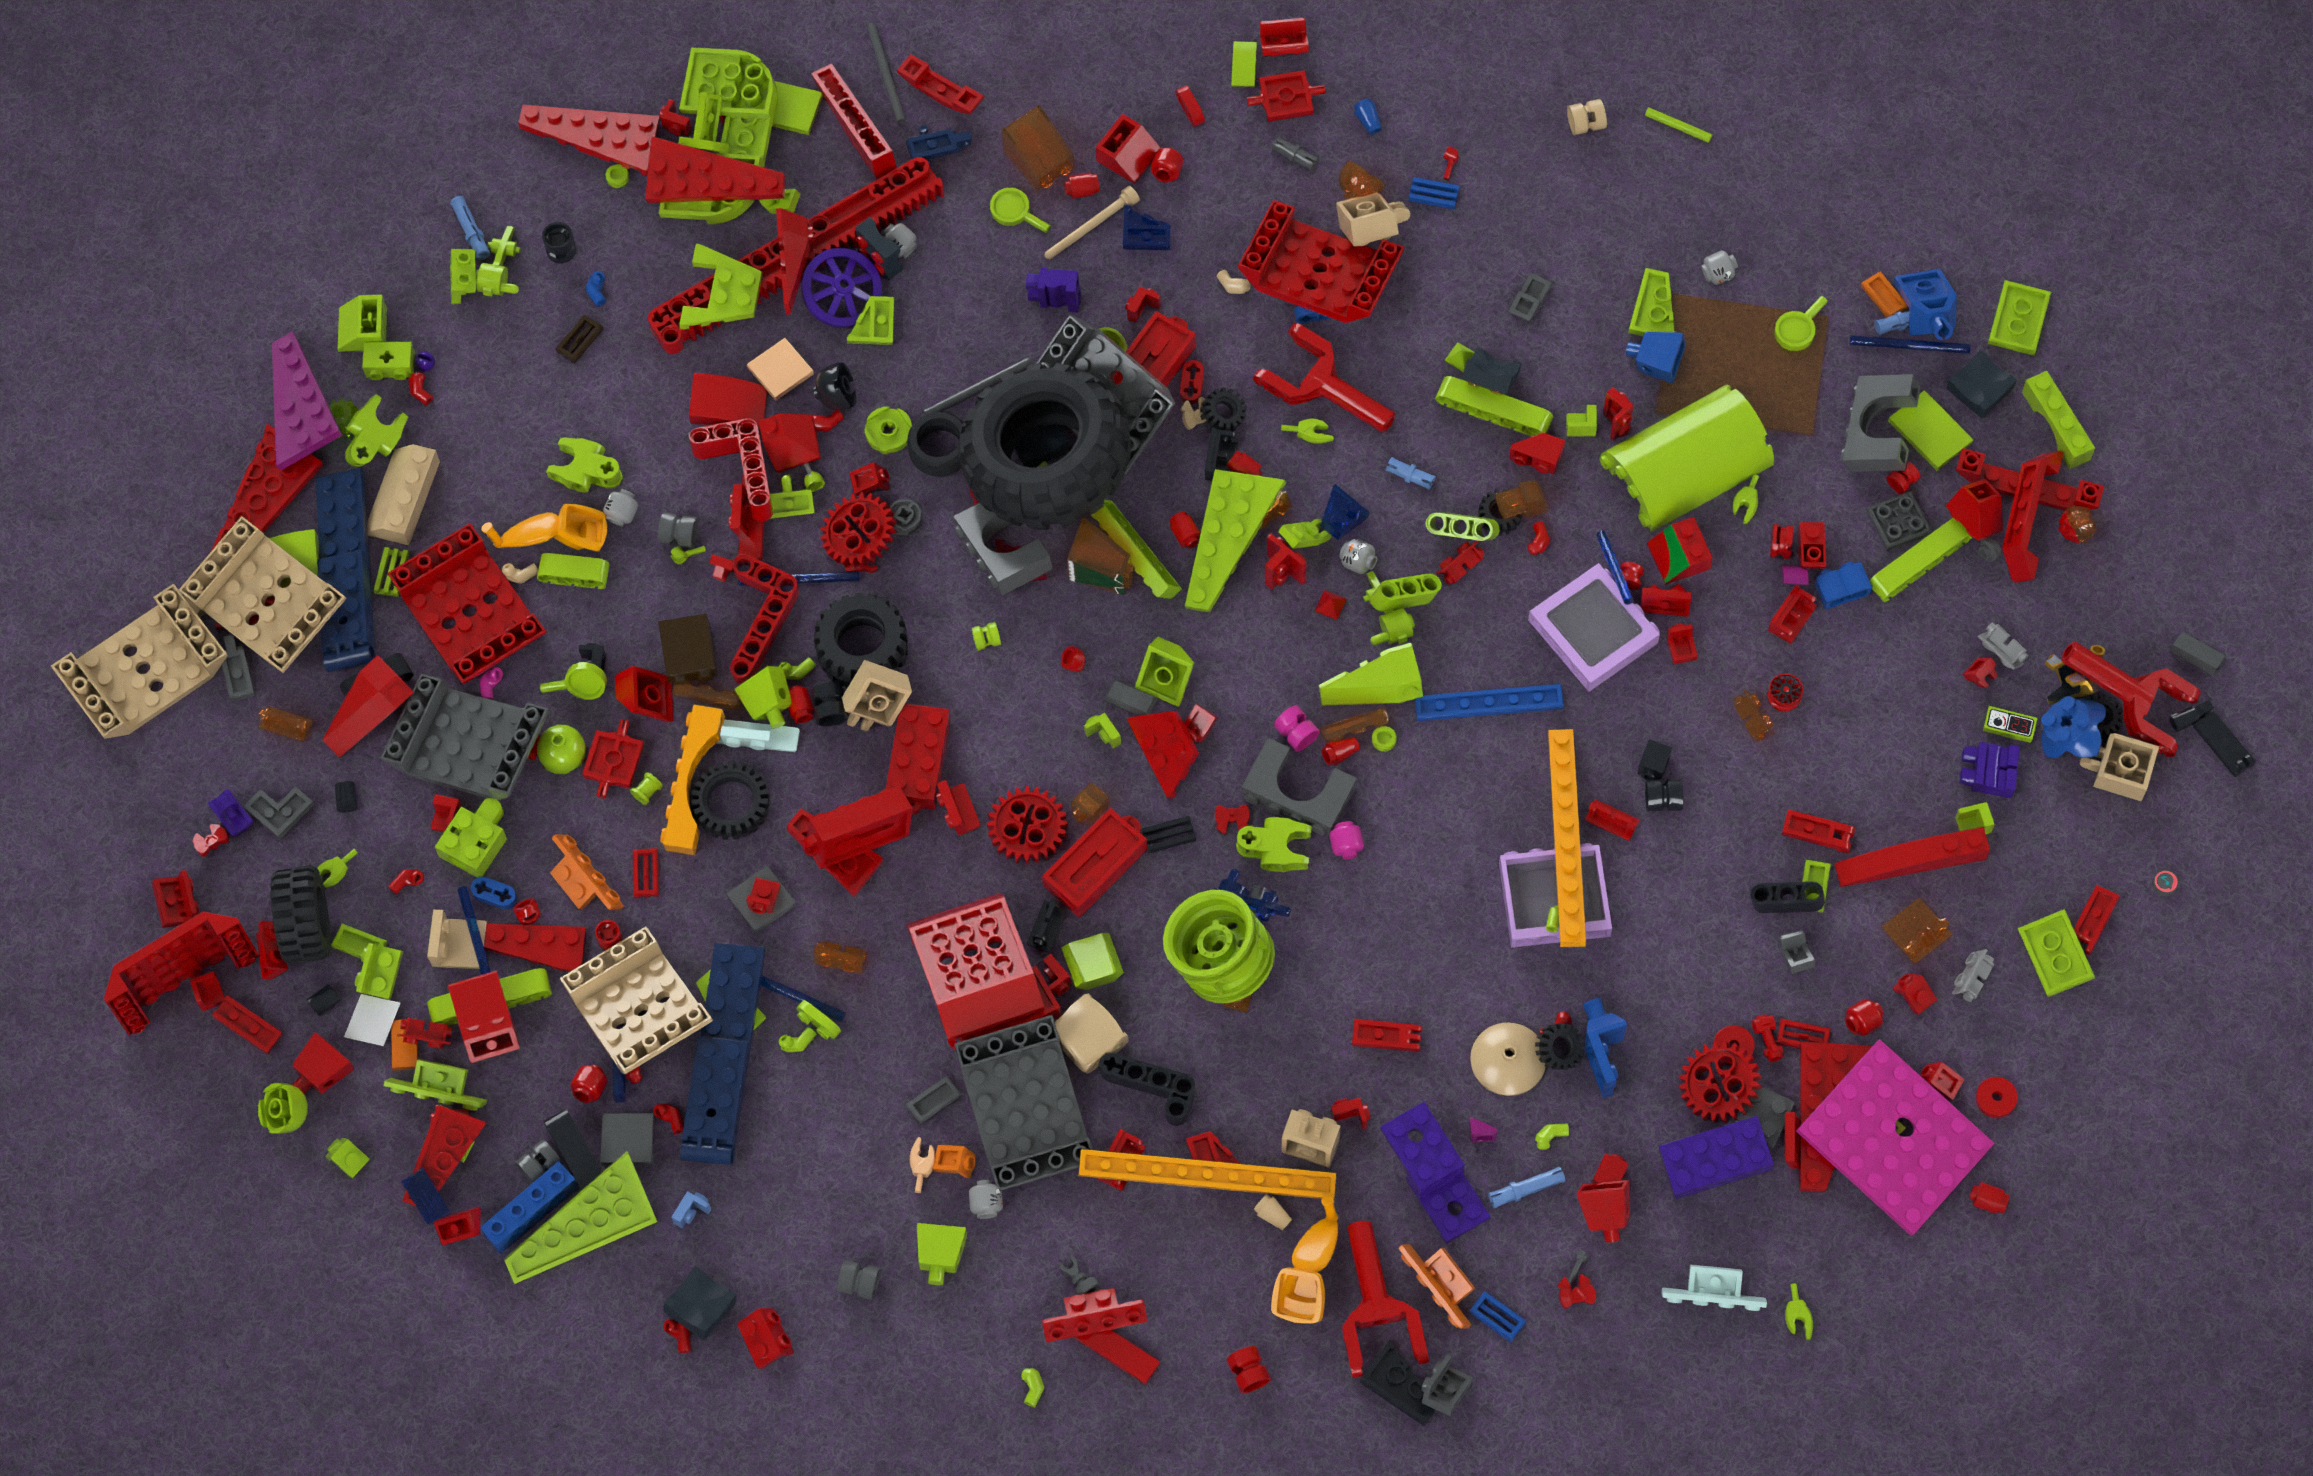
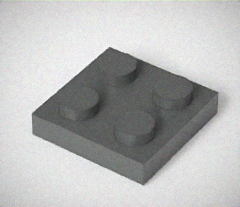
(1770, 1111)

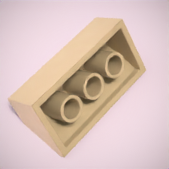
(403, 493)

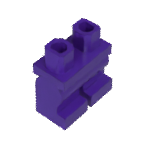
(1054, 288)
(1993, 769)

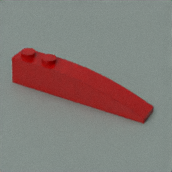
(855, 122)
(1915, 857)

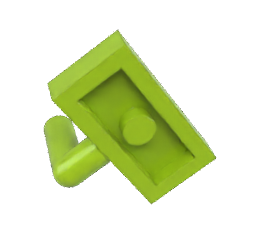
(791, 502)

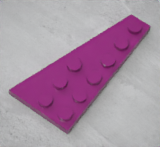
(300, 407)

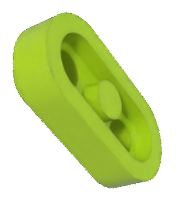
(825, 1026)

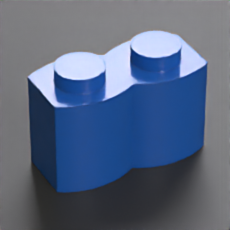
(1842, 585)

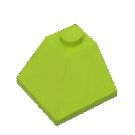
(1165, 671)

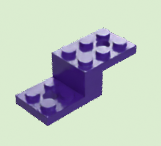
(1435, 1172)

